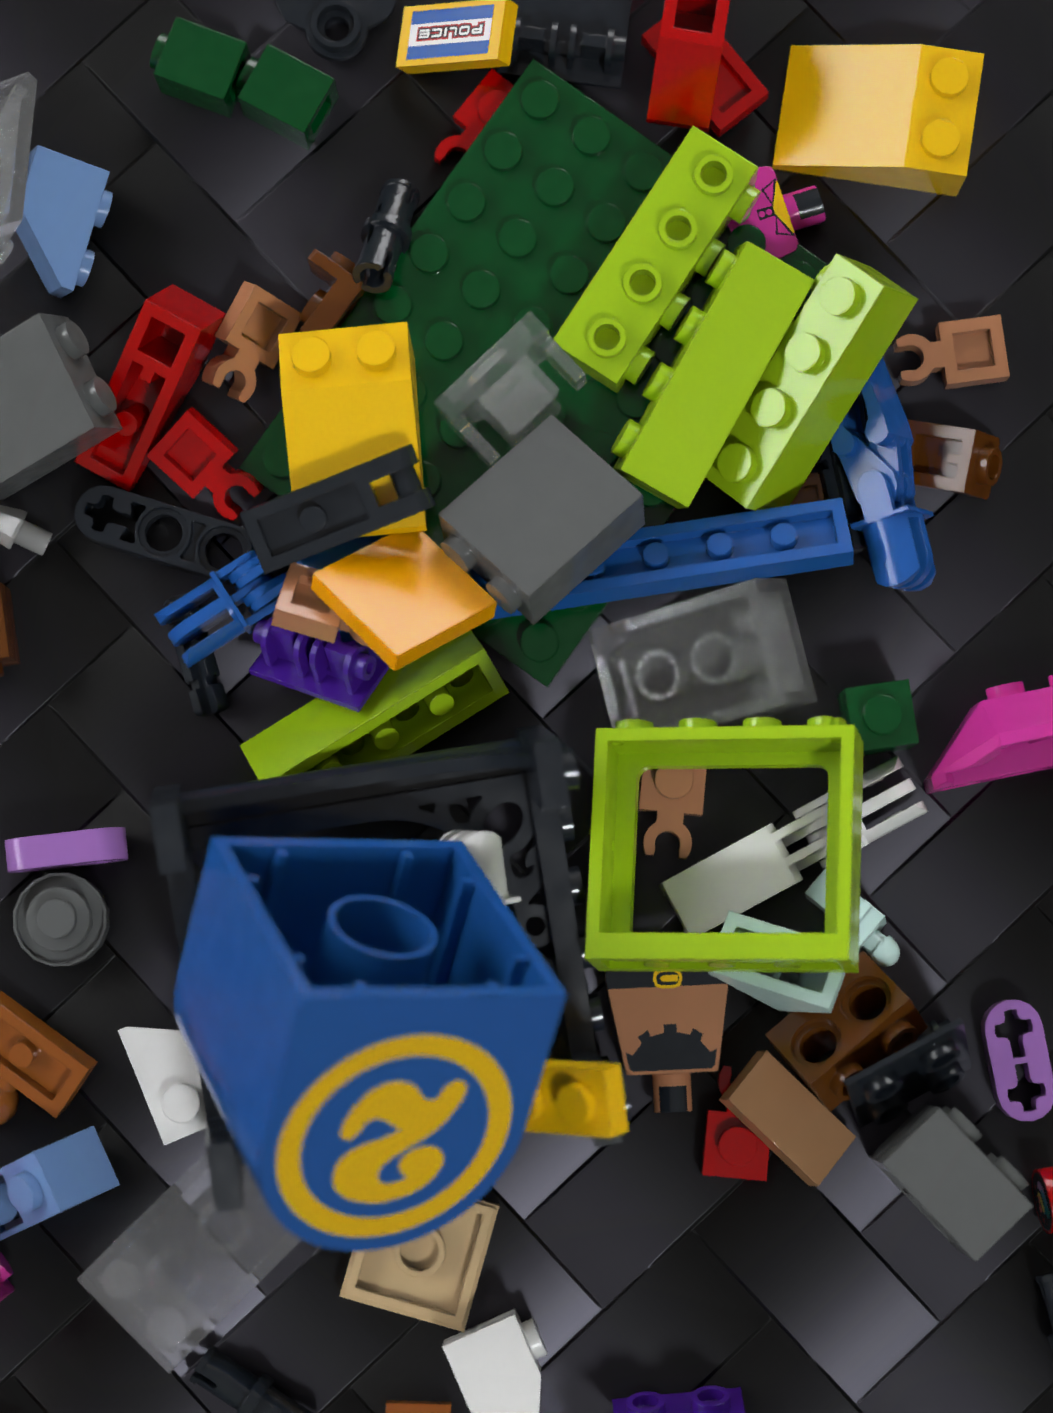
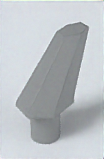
(19, 531)

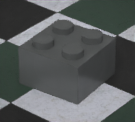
(951, 1180)

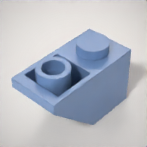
(58, 216)
(53, 1181)

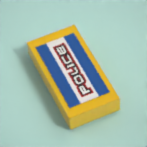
(457, 36)

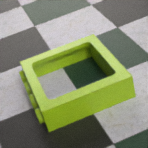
(698, 743)

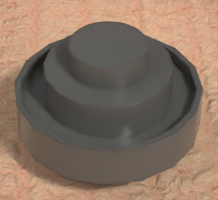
(61, 919)

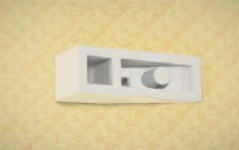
(498, 1364)

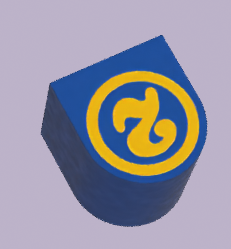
(364, 1028)

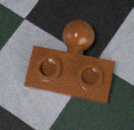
(37, 1062)

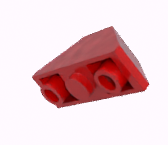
(687, 63)

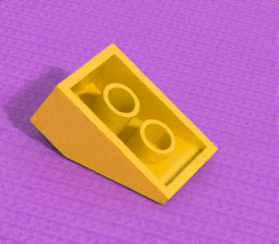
(880, 114)
(348, 402)

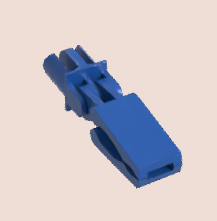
(882, 479)
(252, 587)

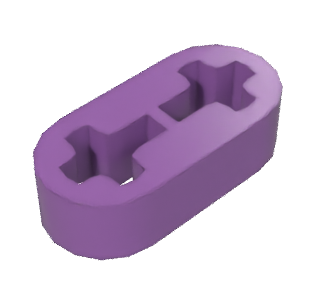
(66, 849)
(1002, 1063)

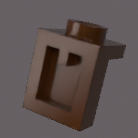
(331, 308)
(955, 459)

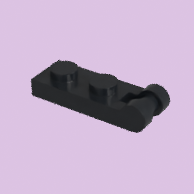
(335, 510)

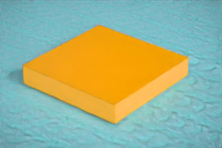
(403, 596)

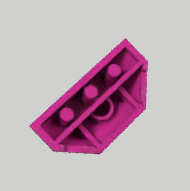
(998, 739)

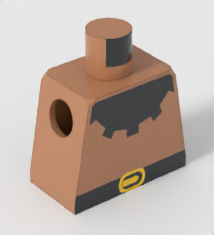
(668, 1029)

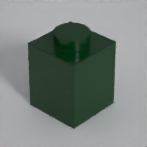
(199, 65)
(286, 95)
(881, 715)

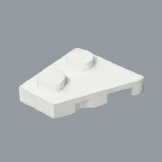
(167, 1080)

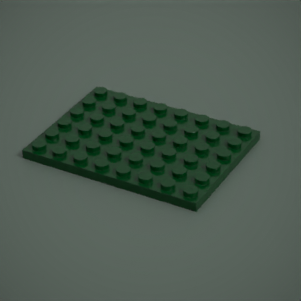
(509, 236)

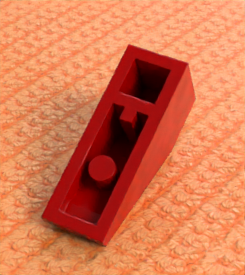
(153, 380)

